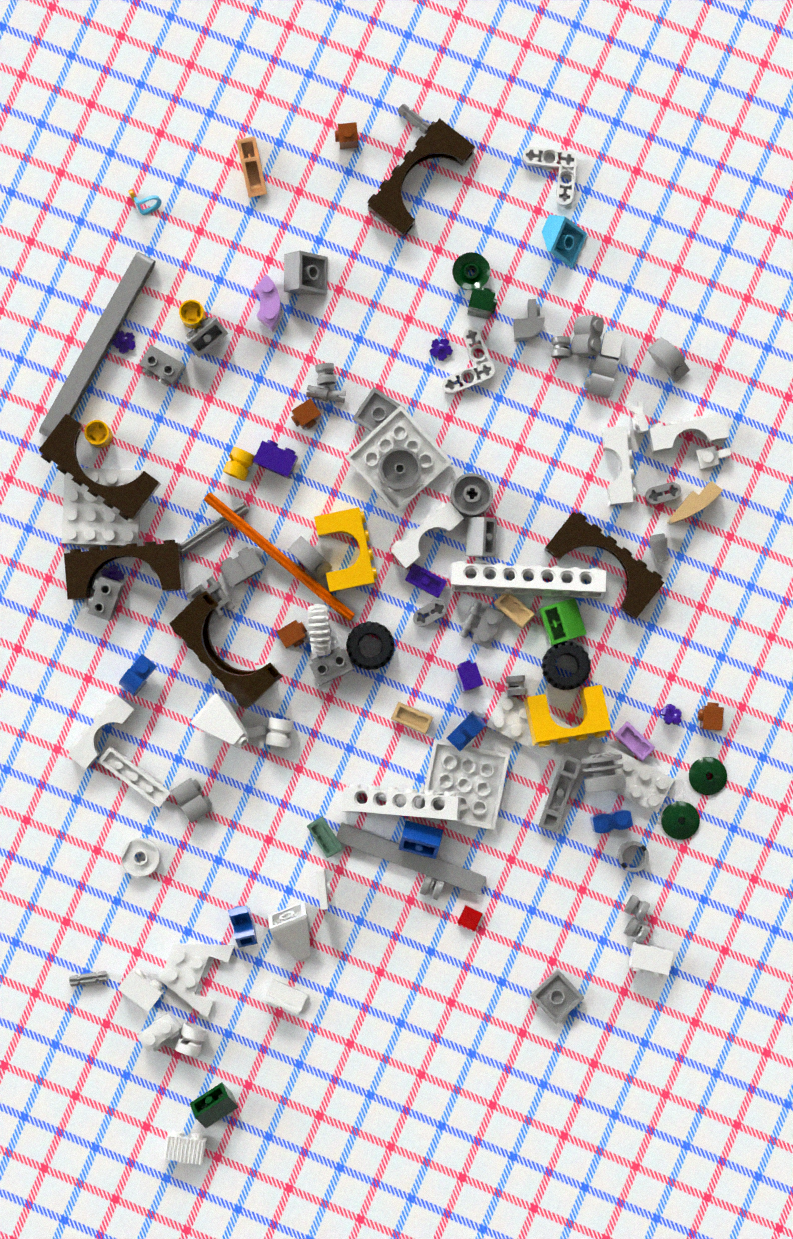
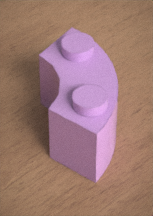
(270, 303)

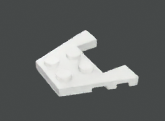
(186, 968)

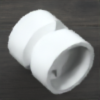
(279, 732)
(191, 1038)

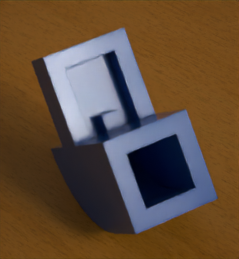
(136, 676)
(466, 731)
(243, 926)

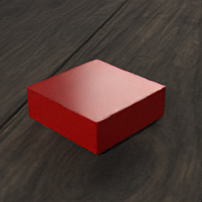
(470, 918)

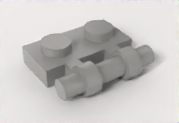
(214, 587)
(487, 627)

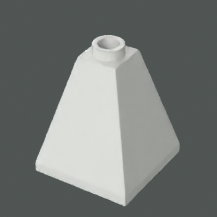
(221, 721)
(291, 930)

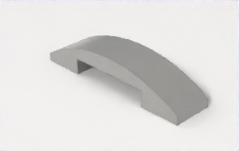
(560, 793)

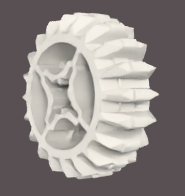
(319, 630)

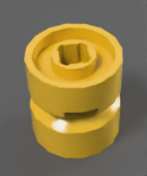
(192, 314)
(98, 434)
(239, 463)

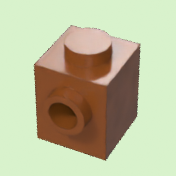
(347, 135)
(306, 414)
(292, 634)
(711, 716)

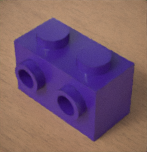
(276, 459)

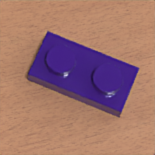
(425, 580)

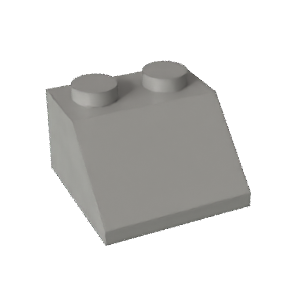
(305, 273)

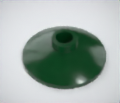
(474, 262)
(698, 773)
(670, 820)

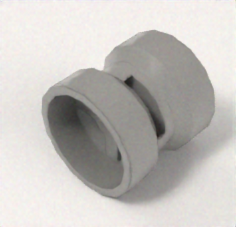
(560, 347)
(325, 374)
(516, 681)
(427, 887)
(637, 907)
(637, 930)

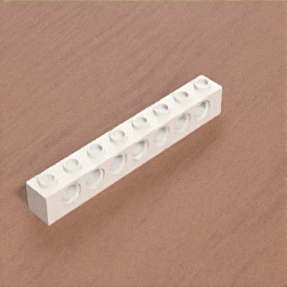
(536, 587)

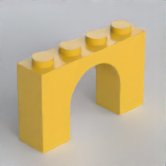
(361, 571)
(546, 731)

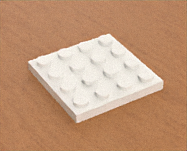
(394, 432)
(88, 519)
(475, 777)

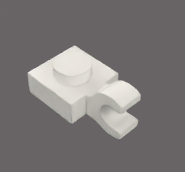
(639, 422)
(709, 456)

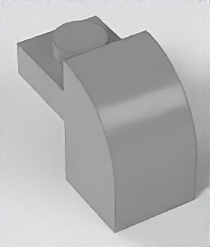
(530, 327)
(670, 358)
(310, 557)

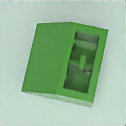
(562, 621)

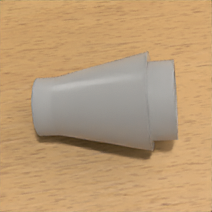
(659, 547)

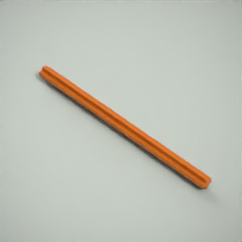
(277, 555)

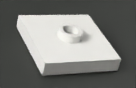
(323, 888)

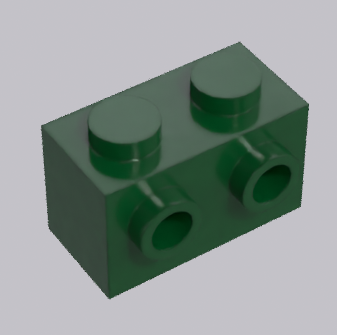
(482, 303)
(213, 1105)

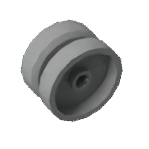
(399, 480)
(473, 484)

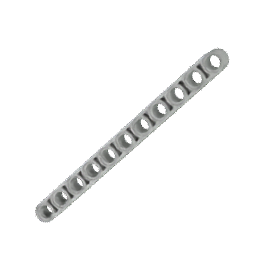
(99, 342)

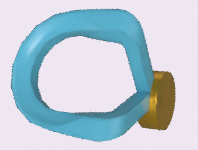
(138, 203)

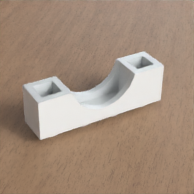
(711, 429)
(616, 441)
(445, 519)
(86, 750)

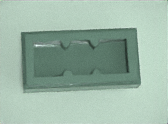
(324, 837)

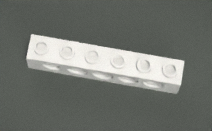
(351, 802)

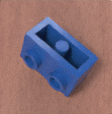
(423, 839)

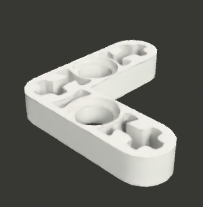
(563, 169)
(478, 364)

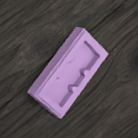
(634, 741)

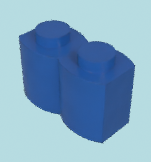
(617, 819)

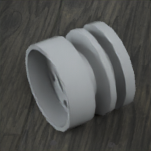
(603, 772)

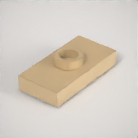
(514, 610)
(412, 718)

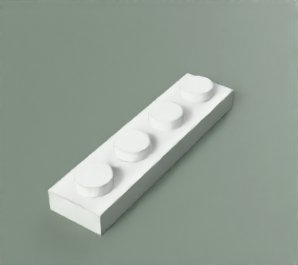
(134, 776)

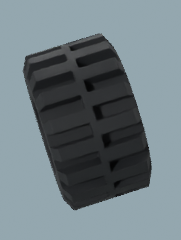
(358, 633)
(581, 658)

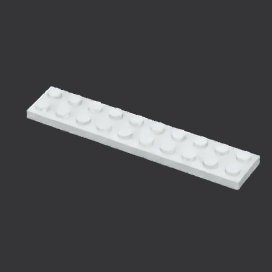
(642, 782)

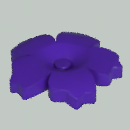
(124, 342)
(440, 349)
(113, 573)
(671, 714)

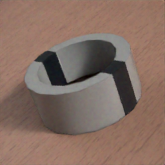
(620, 858)

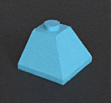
(563, 239)

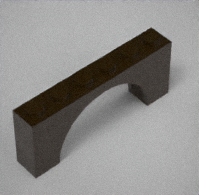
(438, 143)
(61, 449)
(84, 566)
(641, 582)
(193, 628)

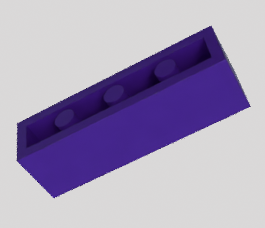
(468, 676)

